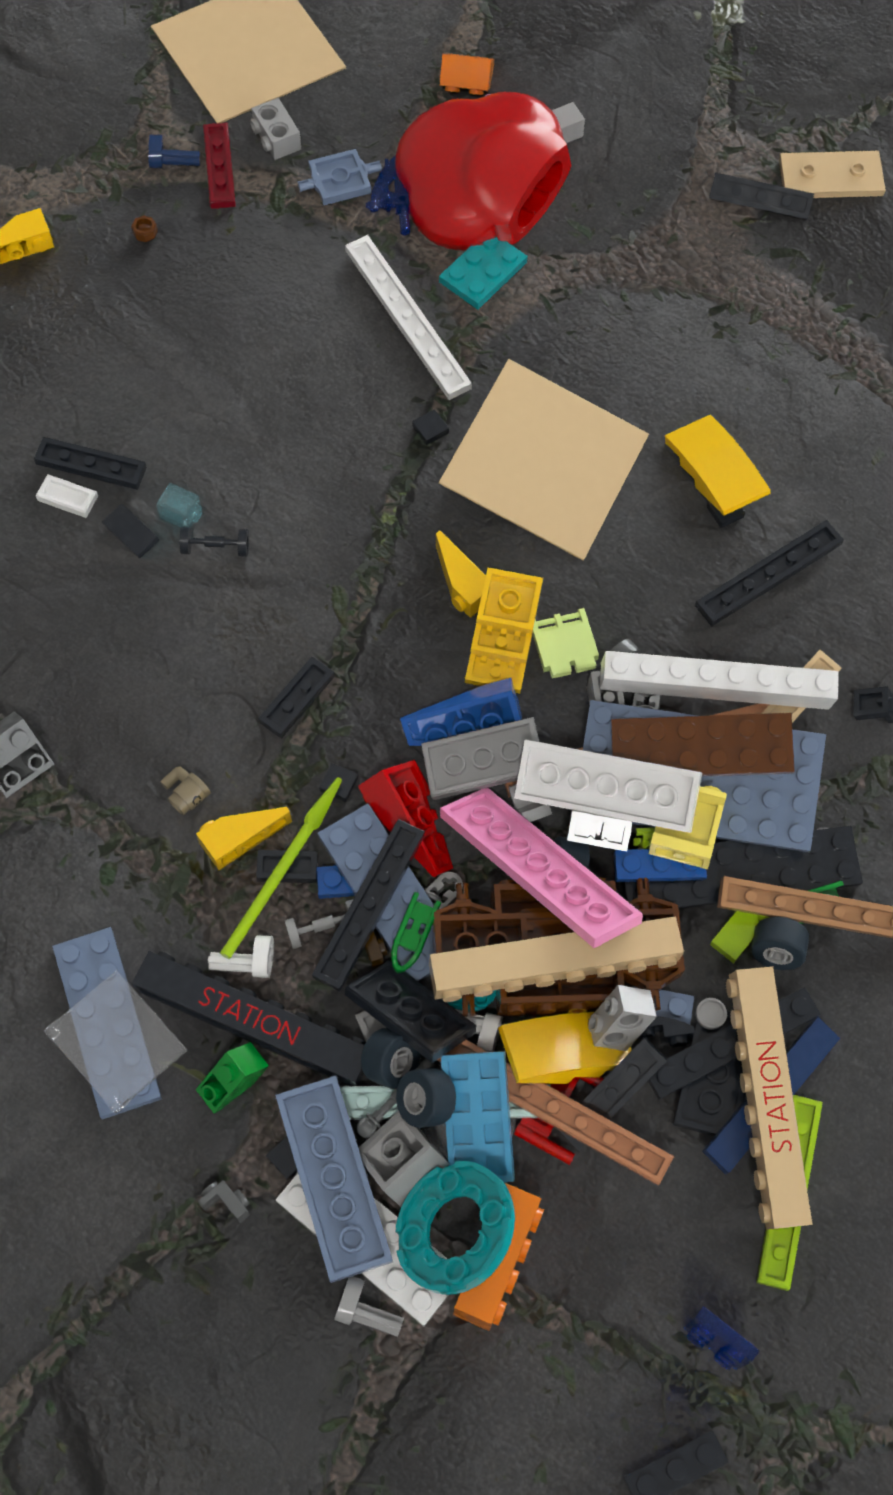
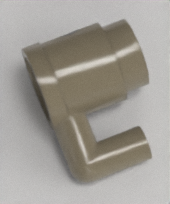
(186, 794)

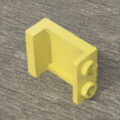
(697, 846)

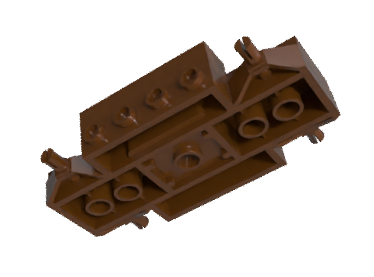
(520, 916)

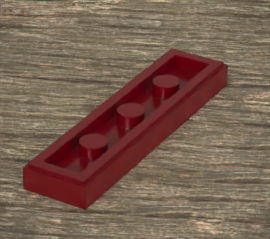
(219, 165)

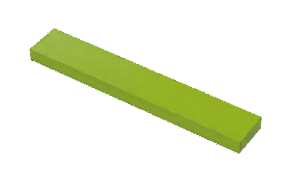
(781, 1244)

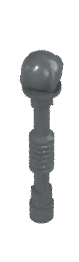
(367, 1126)

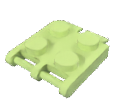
(565, 644)

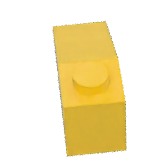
(461, 574)
(237, 834)

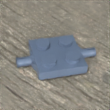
(339, 176)

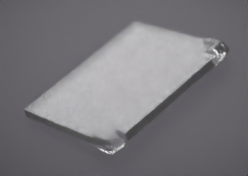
(115, 1041)

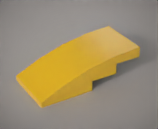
(717, 465)
(503, 628)
(556, 1049)

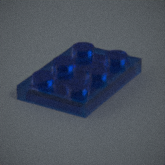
(729, 1346)

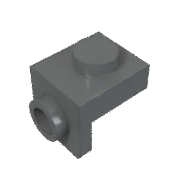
(234, 1201)

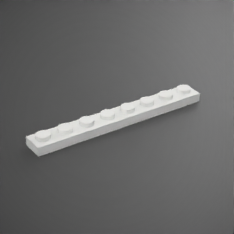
(408, 317)

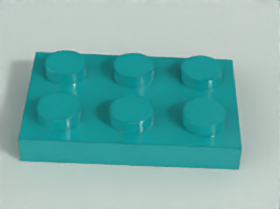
(482, 271)

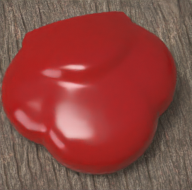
(482, 168)

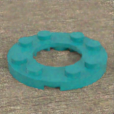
(419, 1209)

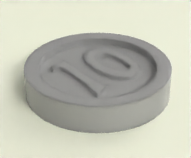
(711, 1013)

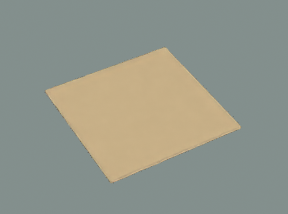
(246, 52)
(544, 459)

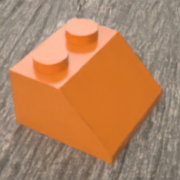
(466, 72)

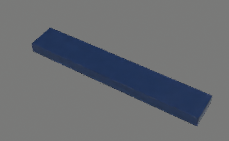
(802, 1058)

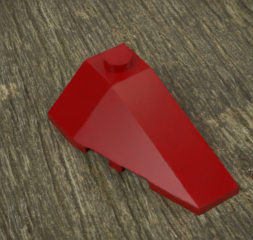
(402, 795)

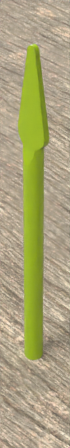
(311, 822)

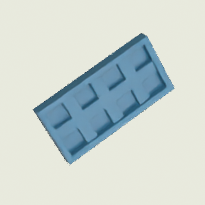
(481, 1118)

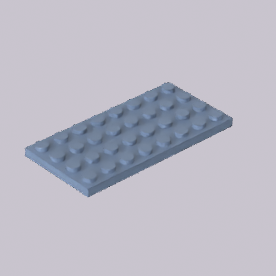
(757, 808)

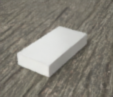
(66, 496)

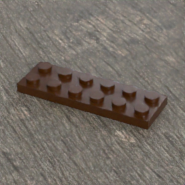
(710, 743)

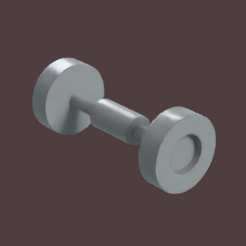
(317, 926)

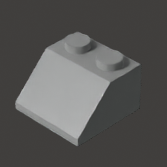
(399, 1157)

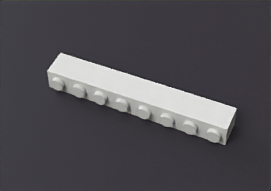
(718, 680)

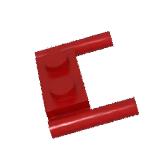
(537, 1131)

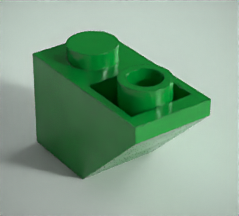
(231, 1076)

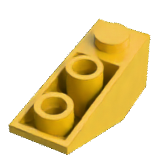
(24, 236)

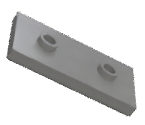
(477, 758)

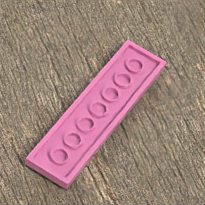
(541, 867)

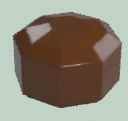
(144, 228)

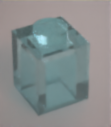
(179, 506)

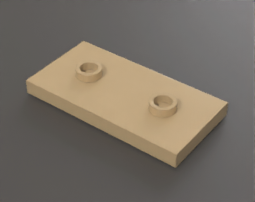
(834, 173)

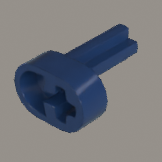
(158, 156)

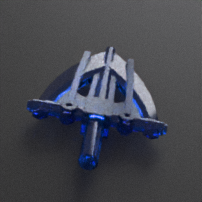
(384, 199)

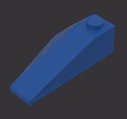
(464, 713)

